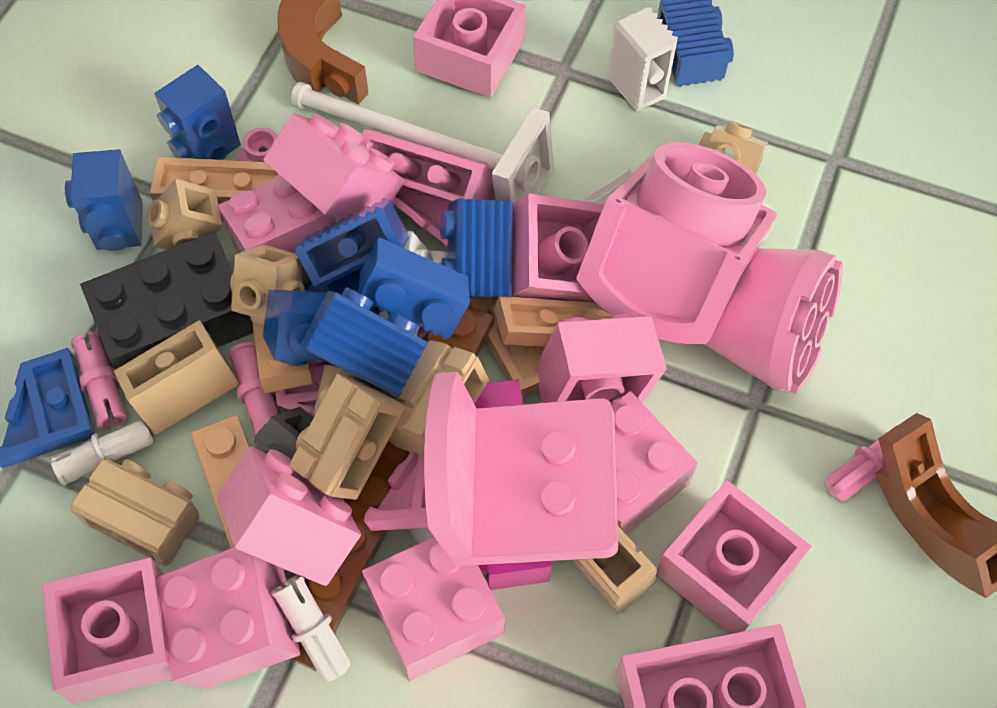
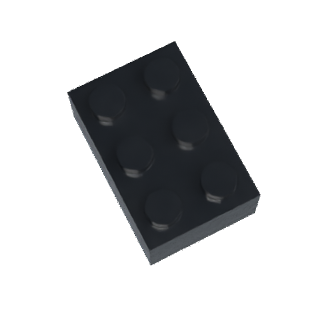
(163, 296)

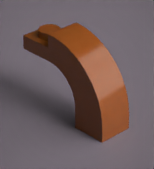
(309, 58)
(933, 509)

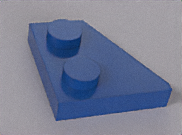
(46, 409)

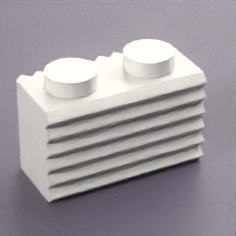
(642, 58)

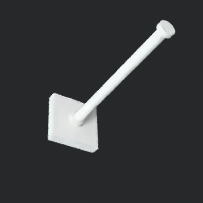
(517, 172)

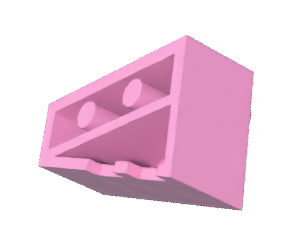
(431, 179)

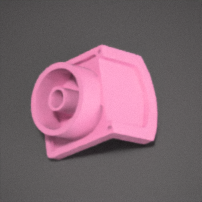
(677, 240)
(519, 478)

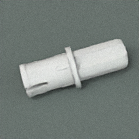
(85, 458)
(311, 628)

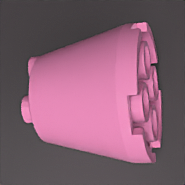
(780, 315)

